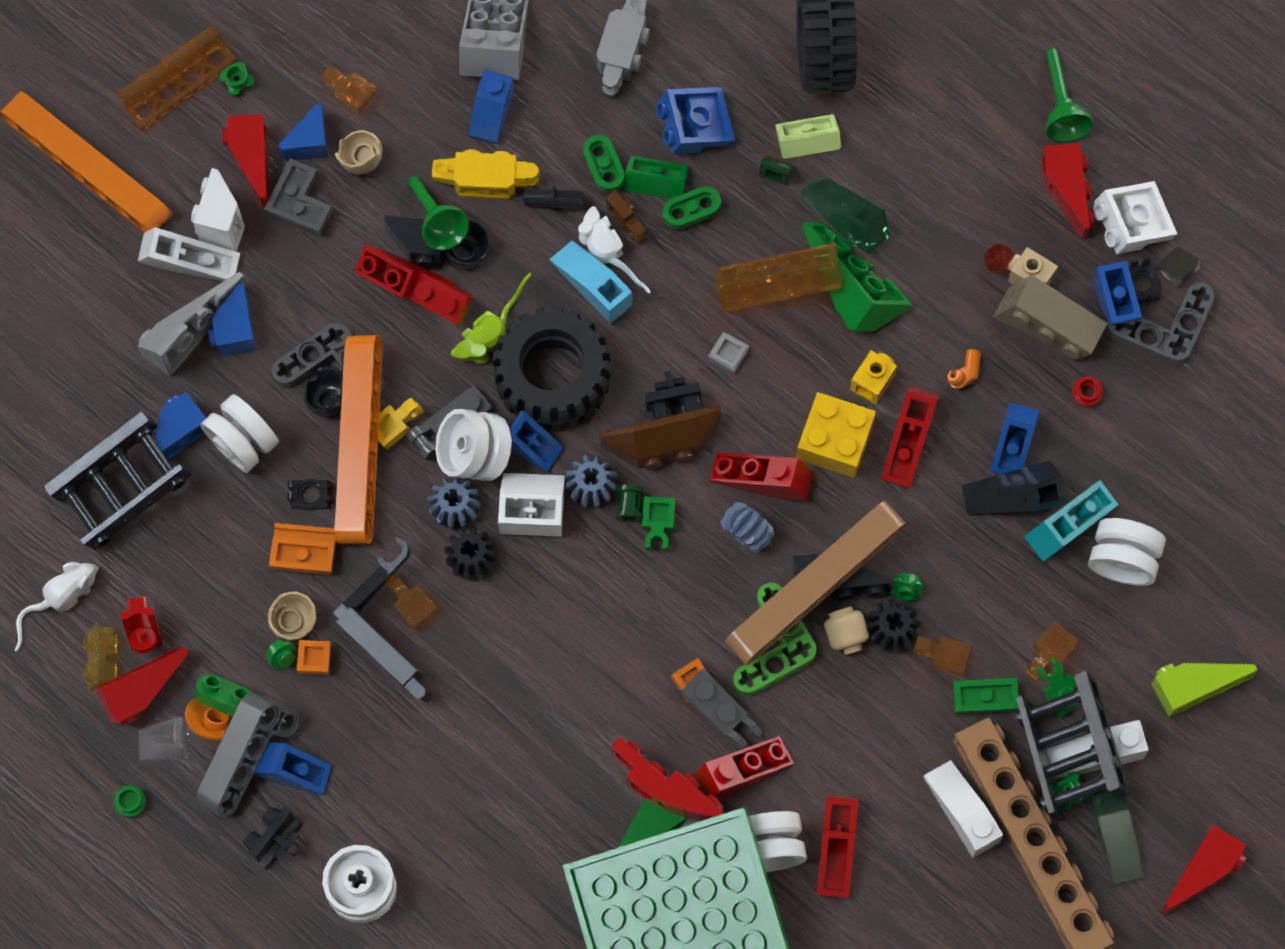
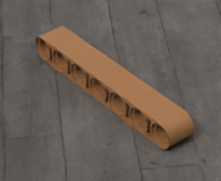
(815, 583)

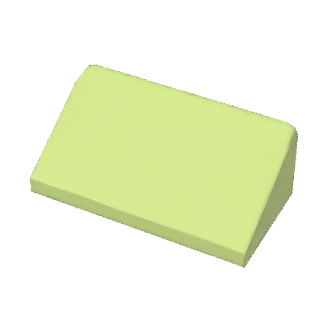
(808, 136)

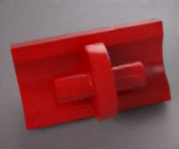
(141, 626)

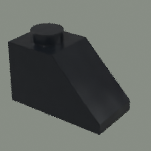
(408, 237)

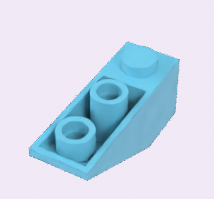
(594, 281)

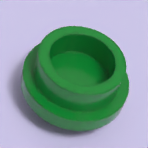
(281, 654)
(129, 801)

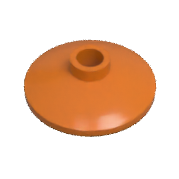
(206, 721)

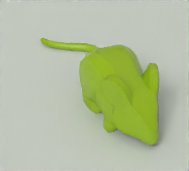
(485, 334)

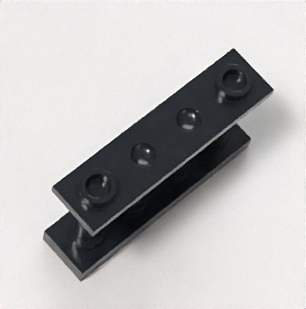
(91, 467)
(1102, 751)

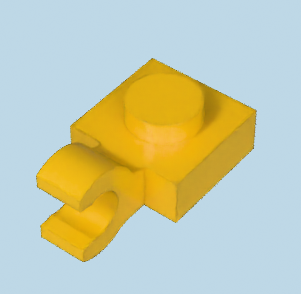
(393, 422)

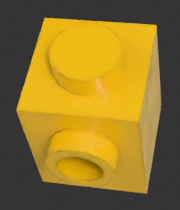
(874, 376)

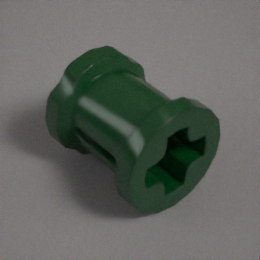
(629, 503)

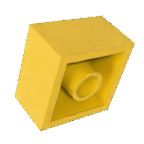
(836, 435)

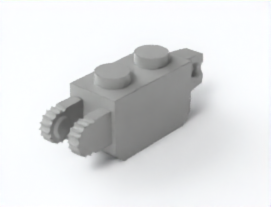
(621, 44)

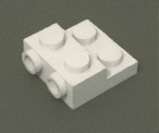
(1133, 217)

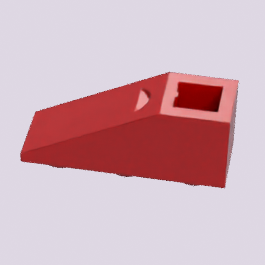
(1064, 179)
(763, 475)
(742, 768)

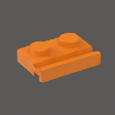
(303, 549)

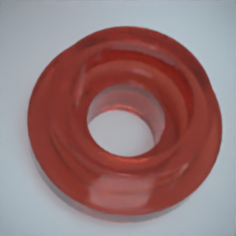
(998, 258)

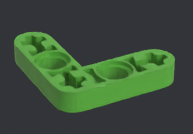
(788, 643)

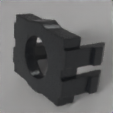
(1145, 269)
(298, 486)

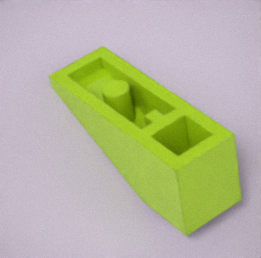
(1195, 682)

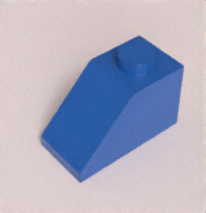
(491, 106)
(1116, 293)
(232, 324)
(178, 425)
(1014, 439)
(293, 768)

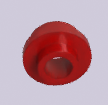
(1091, 383)

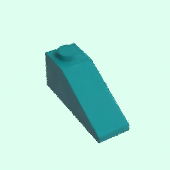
(1071, 520)

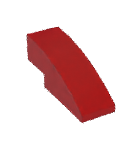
(837, 846)

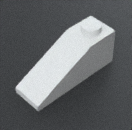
(187, 255)
(1128, 740)
(964, 809)

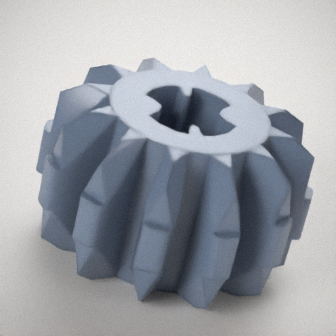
(590, 492)
(465, 507)
(747, 527)

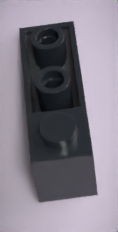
(1016, 491)
(861, 582)

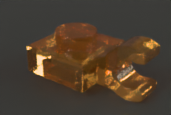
(351, 90)
(412, 604)
(1053, 643)
(948, 655)

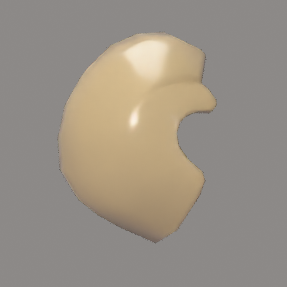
(359, 152)
(292, 616)

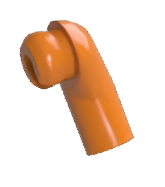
(969, 373)

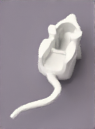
(603, 242)
(62, 591)

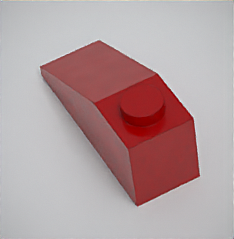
(248, 147)
(909, 436)
(136, 689)
(1209, 866)

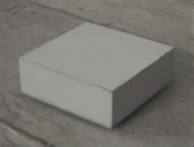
(728, 352)

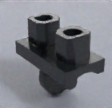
(671, 394)
(276, 839)

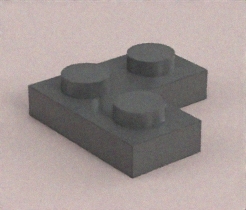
(290, 199)

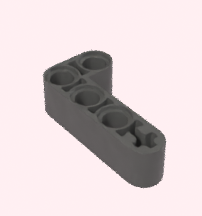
(241, 751)

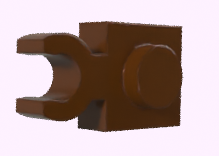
(622, 211)

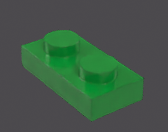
(985, 696)

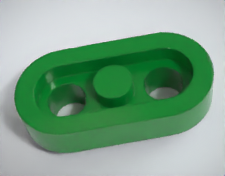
(605, 165)
(690, 206)
(219, 693)

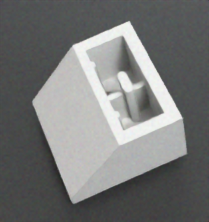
(218, 215)
(531, 504)

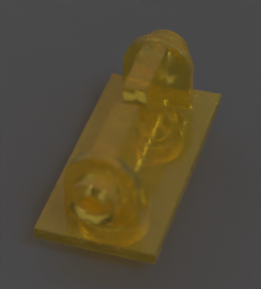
(99, 645)

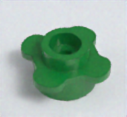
(236, 70)
(907, 587)
(1070, 782)

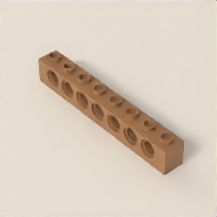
(1046, 886)

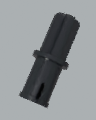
(554, 198)

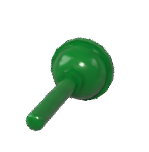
(1067, 120)
(443, 224)

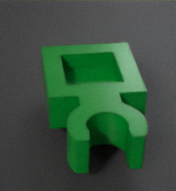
(658, 517)
(1058, 684)

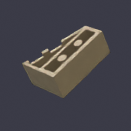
(1050, 317)

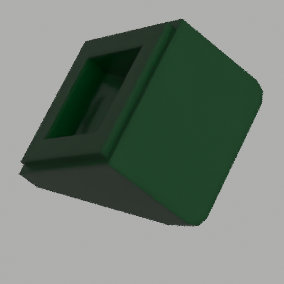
(776, 170)

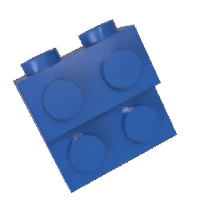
(694, 119)

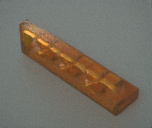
(170, 69)
(778, 280)

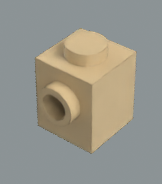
(1031, 263)

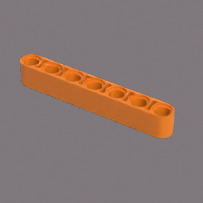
(85, 163)
(358, 439)

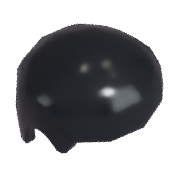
(472, 248)
(324, 392)

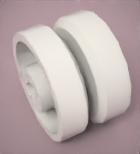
(239, 433)
(473, 445)
(1126, 551)
(777, 841)
(369, 899)

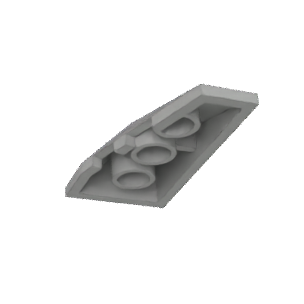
(179, 333)

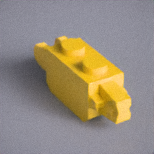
(485, 174)

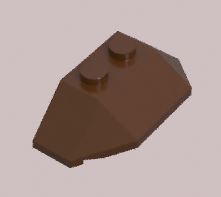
(662, 439)

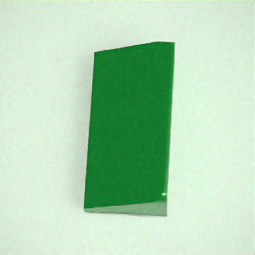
(655, 177)

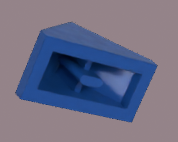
(307, 138)
(533, 442)

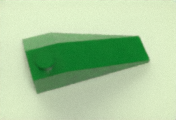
(864, 298)

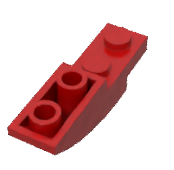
(414, 282)
(676, 794)

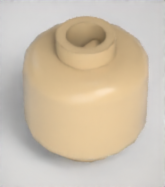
(846, 630)

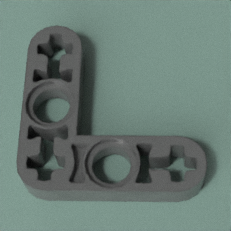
(1166, 338)
(335, 352)

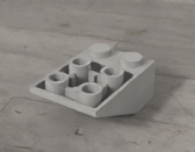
(493, 37)

